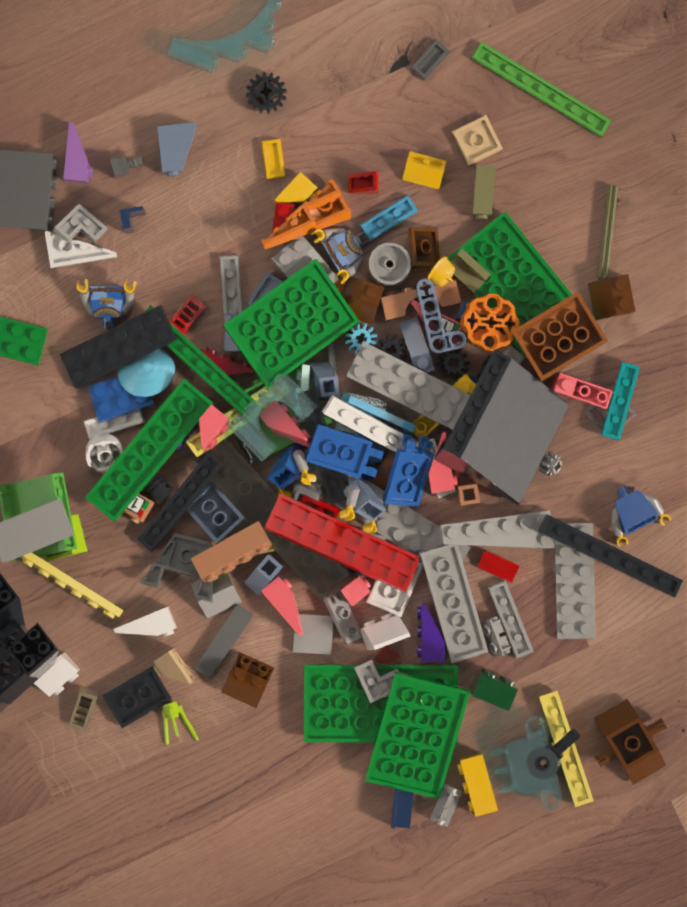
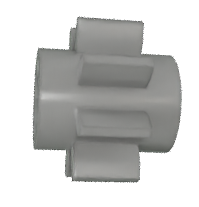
(550, 463)

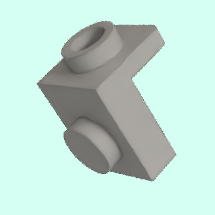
(314, 491)

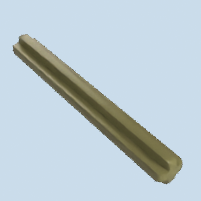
(607, 233)

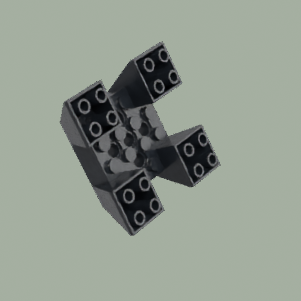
(23, 652)

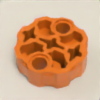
(480, 305)

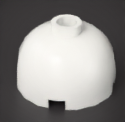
(103, 451)

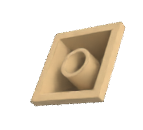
(173, 667)

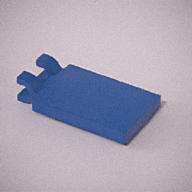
(342, 452)
(409, 472)

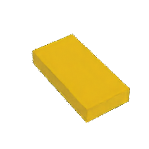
(273, 159)

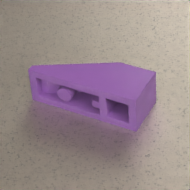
(77, 166)

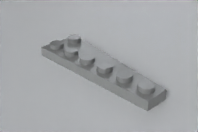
(499, 532)

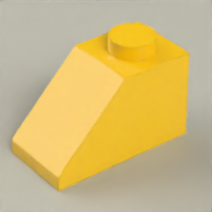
(298, 191)

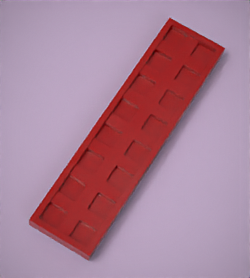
(342, 543)

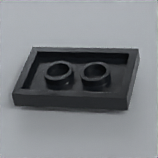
(137, 697)

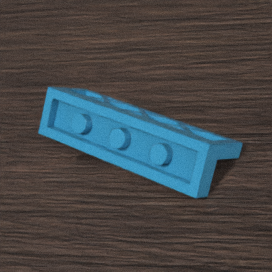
(379, 414)

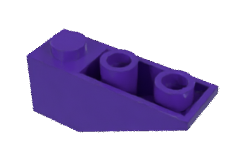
(432, 643)

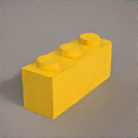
(477, 784)

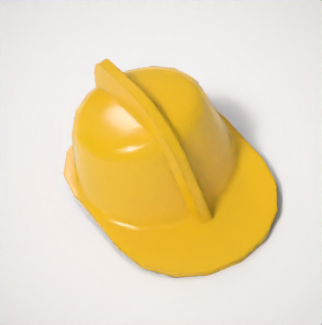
(442, 272)

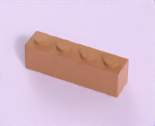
(231, 552)

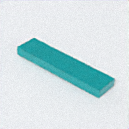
(620, 401)

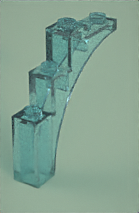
(231, 47)

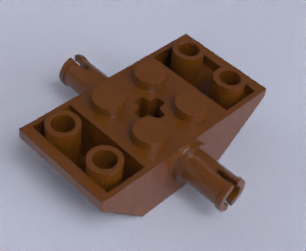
(620, 725)

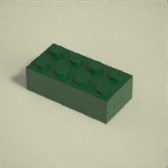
(492, 689)

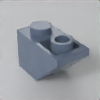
(323, 380)
(263, 574)

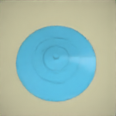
(148, 374)

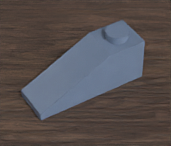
(416, 345)

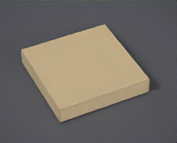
(477, 140)

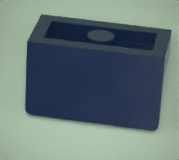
(126, 217)
(402, 809)

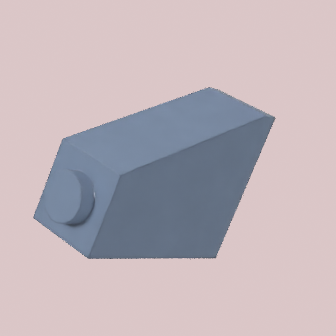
(175, 146)

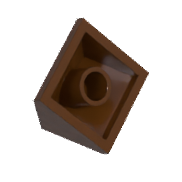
(423, 247)

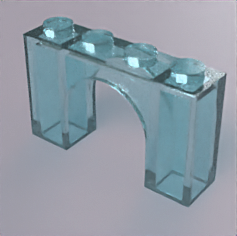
(248, 427)

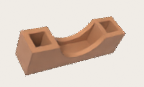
(395, 305)

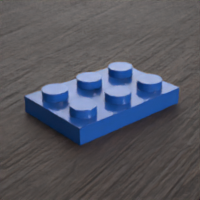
(114, 401)

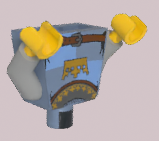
(342, 249)
(364, 502)

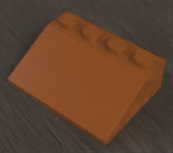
(559, 337)

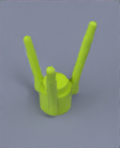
(171, 711)

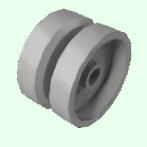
(389, 276)

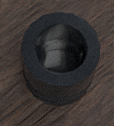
(158, 489)

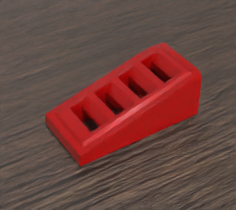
(192, 319)

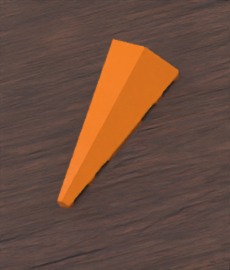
(320, 212)

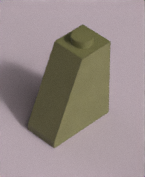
(483, 191)

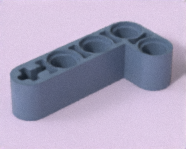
(435, 315)

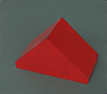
(363, 183)

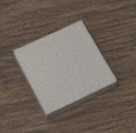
(316, 636)

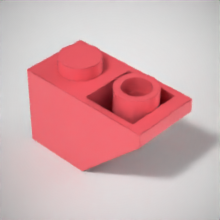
(211, 426)

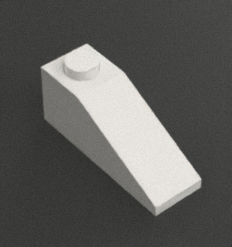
(153, 624)

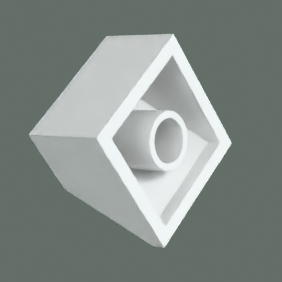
(383, 632)
(58, 675)

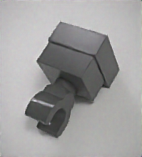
(121, 166)

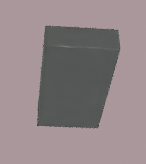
(430, 59)

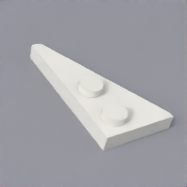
(74, 252)

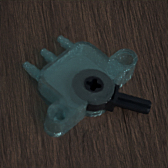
(524, 765)

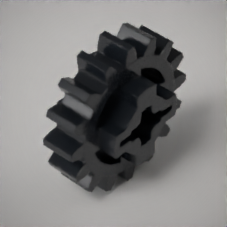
(257, 93)

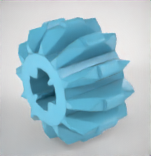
(357, 333)

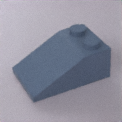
(217, 514)

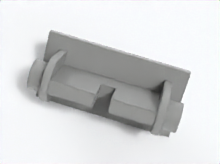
(492, 629)
(446, 805)

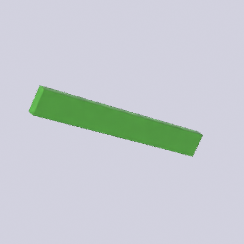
(541, 89)

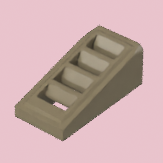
(89, 693)

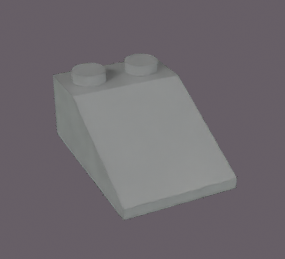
(297, 255)

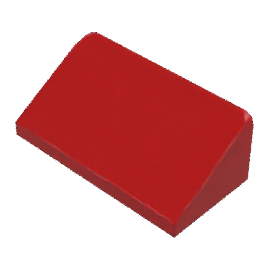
(498, 566)

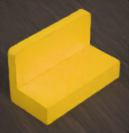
(424, 170)

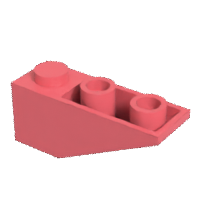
(580, 390)
(281, 425)
(441, 476)

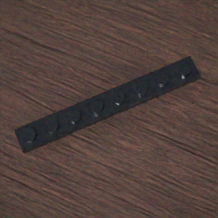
(610, 555)

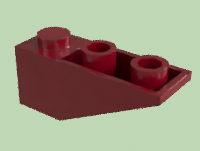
(227, 363)

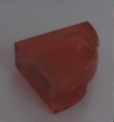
(387, 655)

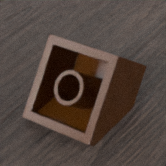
(611, 297)

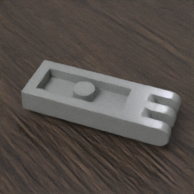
(343, 617)

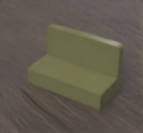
(469, 271)

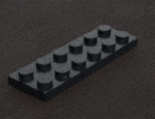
(118, 347)

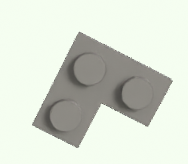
(80, 221)
(373, 684)

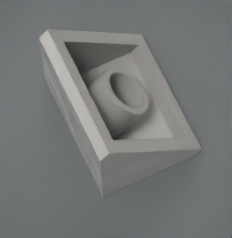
(224, 595)

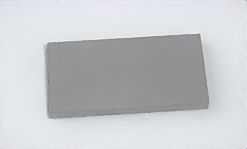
(34, 530)

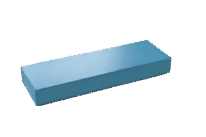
(389, 218)

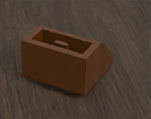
(247, 680)

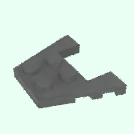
(177, 558)

